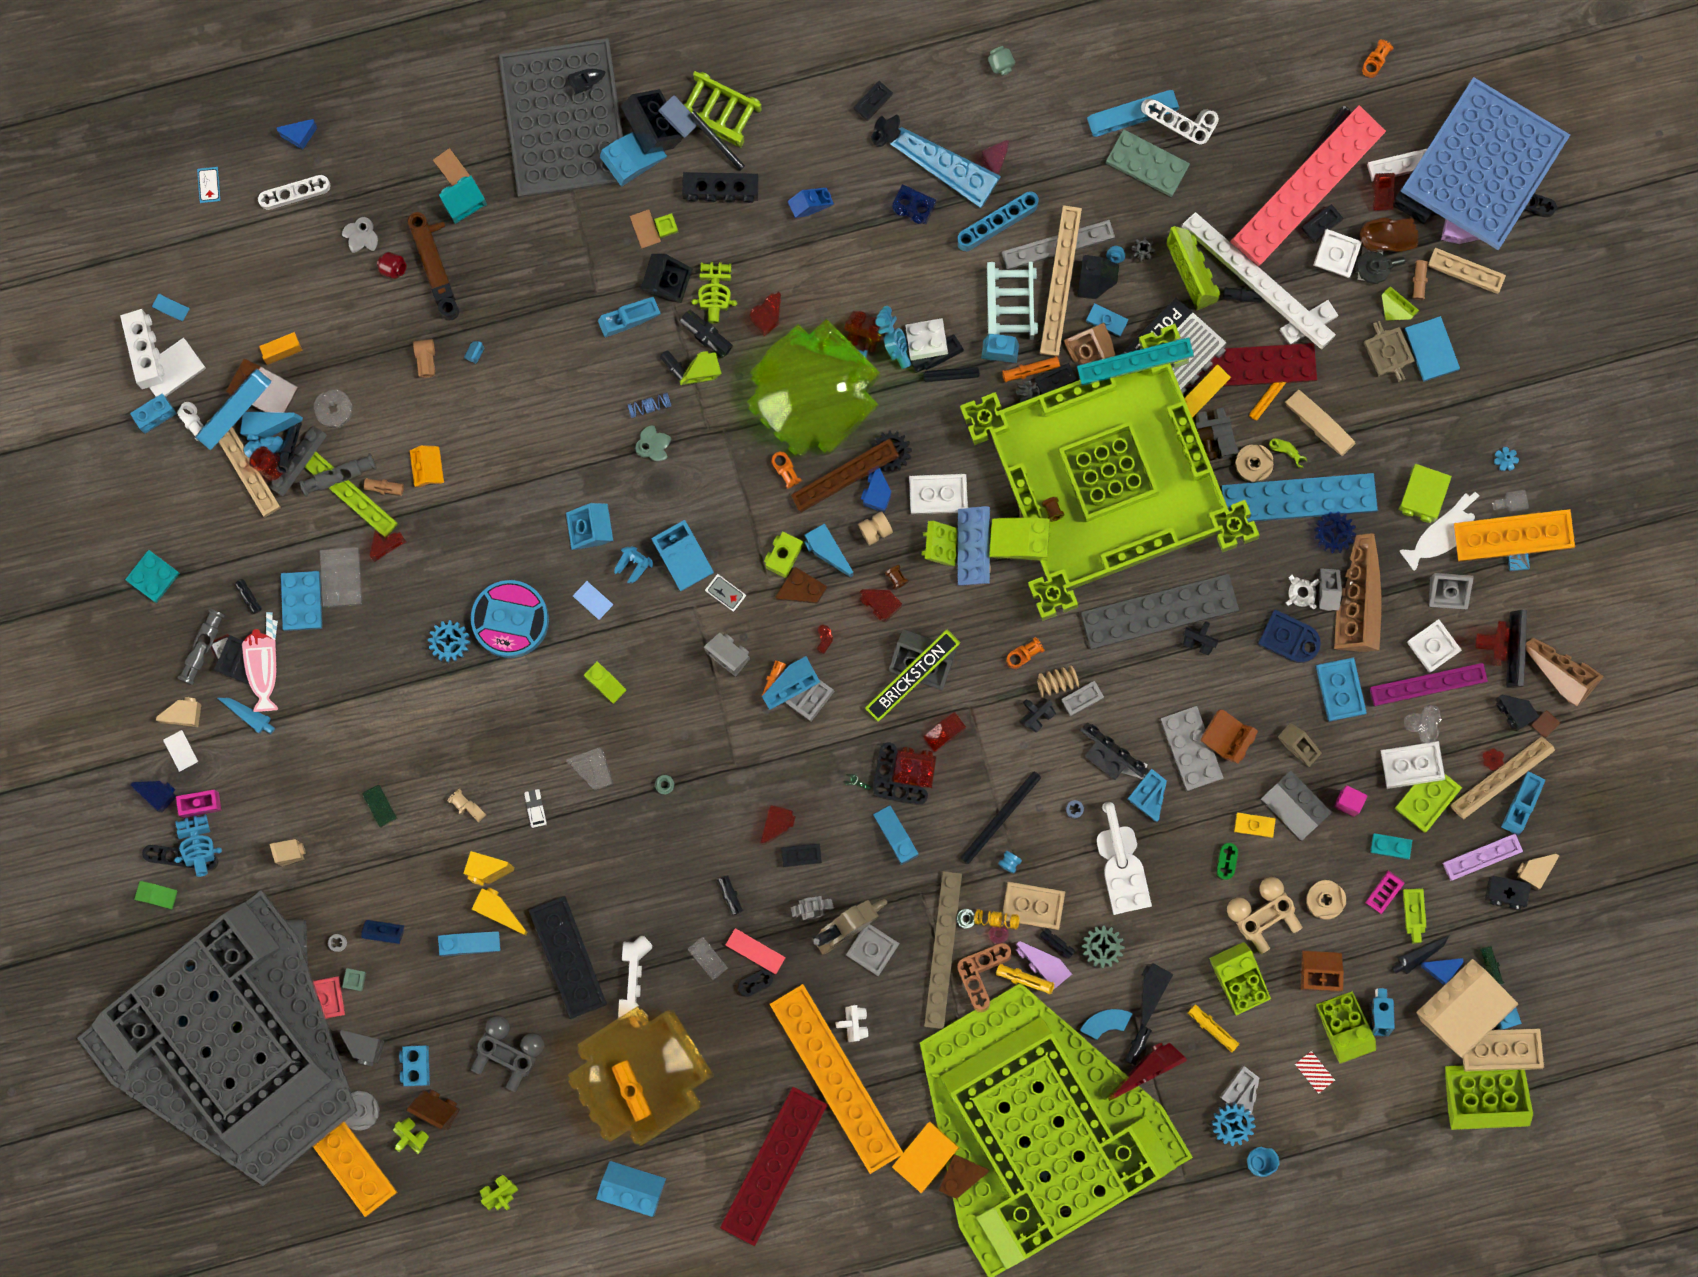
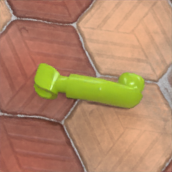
(1286, 447)

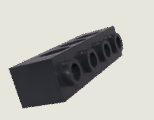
(692, 180)

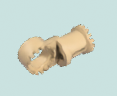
(464, 805)

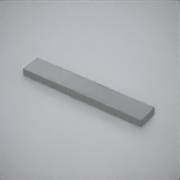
(1046, 248)

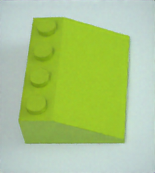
(1191, 267)
(1487, 1098)

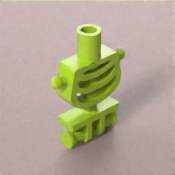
(713, 304)

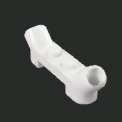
(632, 953)

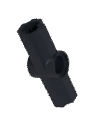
(706, 333)

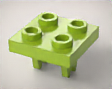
(941, 543)

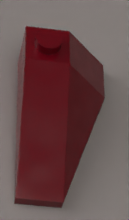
(1153, 1064)

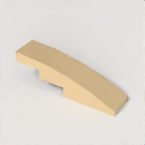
(1320, 423)

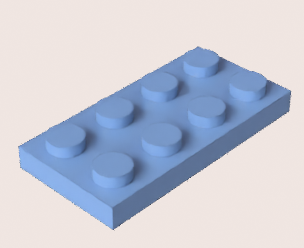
(974, 546)

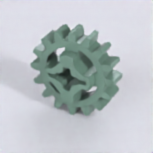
(1111, 947)

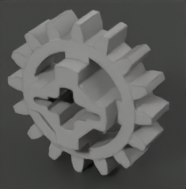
(812, 908)

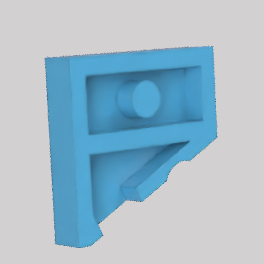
(1149, 795)

